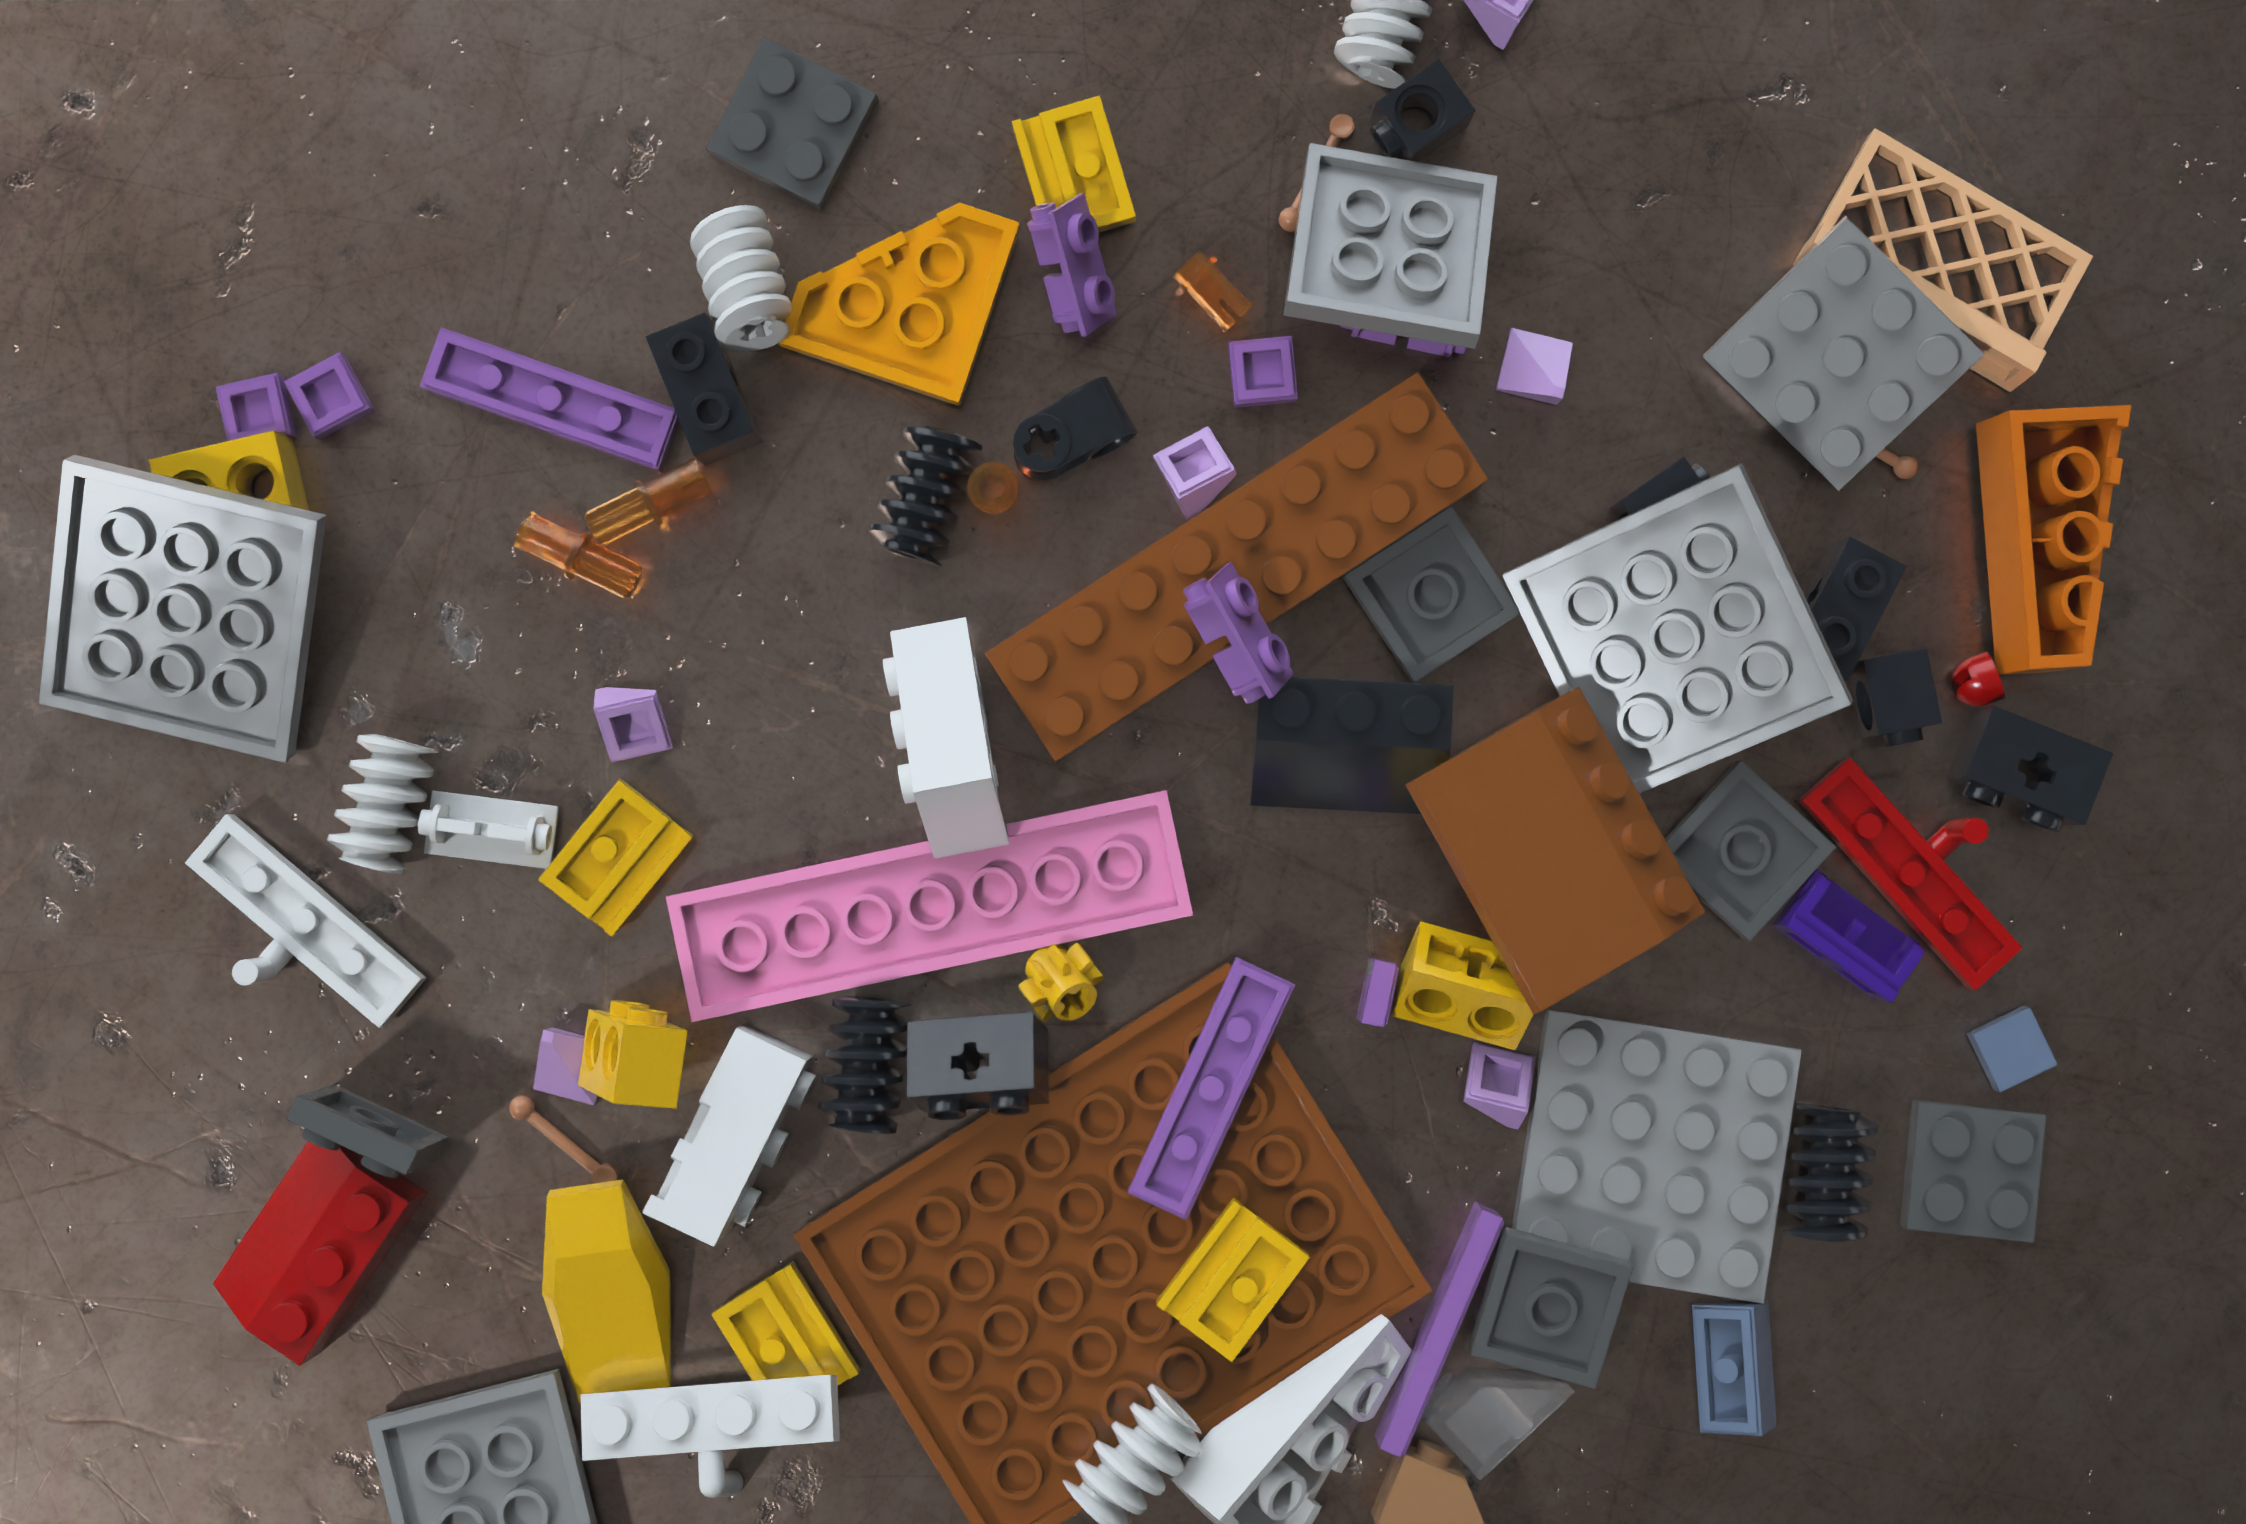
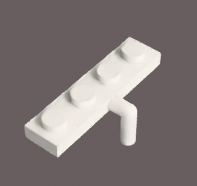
(303, 924)
(710, 1421)

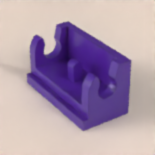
(1849, 937)

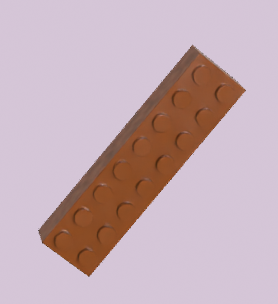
(1282, 531)

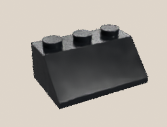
(1348, 743)

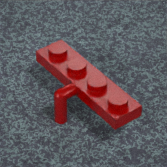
(1913, 871)

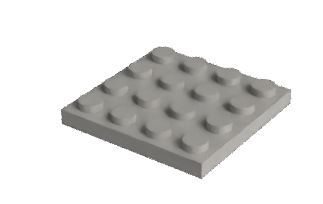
(180, 608)
(1681, 630)
(1659, 1150)

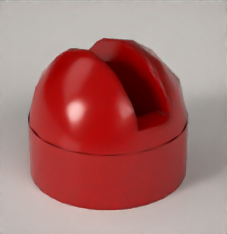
(1977, 681)

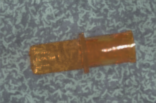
(647, 502)
(578, 555)

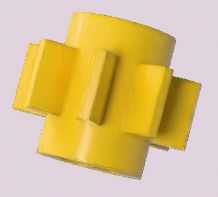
(1060, 982)

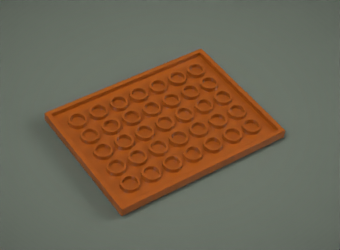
(1021, 1280)

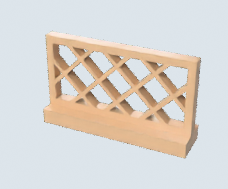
(2007, 355)

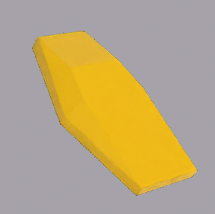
(606, 1290)

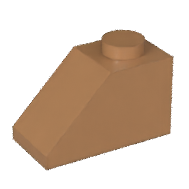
(1425, 1490)

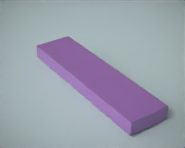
(550, 399)
(1210, 1088)
(1439, 1329)

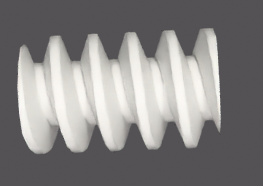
(1376, 37)
(741, 279)
(382, 803)
(1136, 1460)

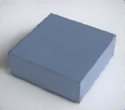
(2011, 1048)

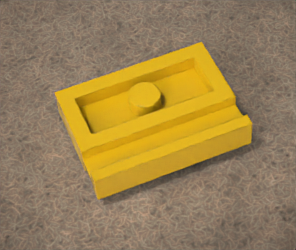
(1074, 154)
(615, 857)
(1232, 1279)
(784, 1331)

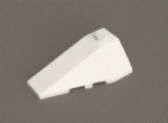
(1282, 1445)

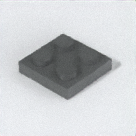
(792, 123)
(1432, 594)
(1746, 850)
(382, 1136)
(1973, 1171)
(1550, 1307)

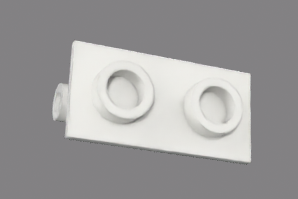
(489, 829)

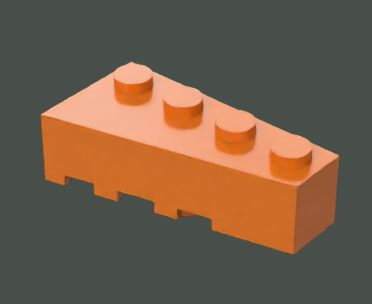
(2046, 529)

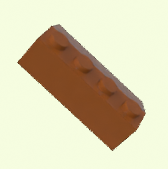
(1555, 849)

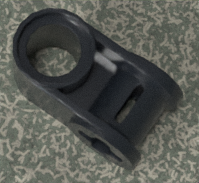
(1082, 424)

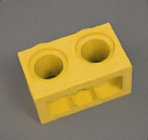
(236, 463)
(1460, 988)
(632, 1055)

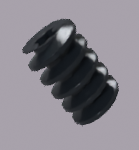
(923, 492)
(865, 1065)
(1832, 1174)

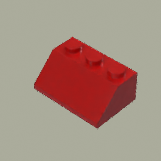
(315, 1249)

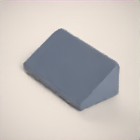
(1734, 1367)

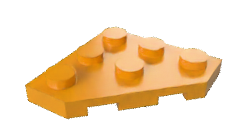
(909, 303)

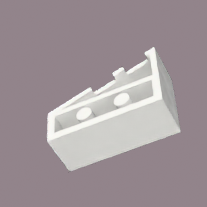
(945, 737)
(732, 1136)

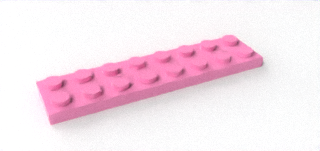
(919, 914)

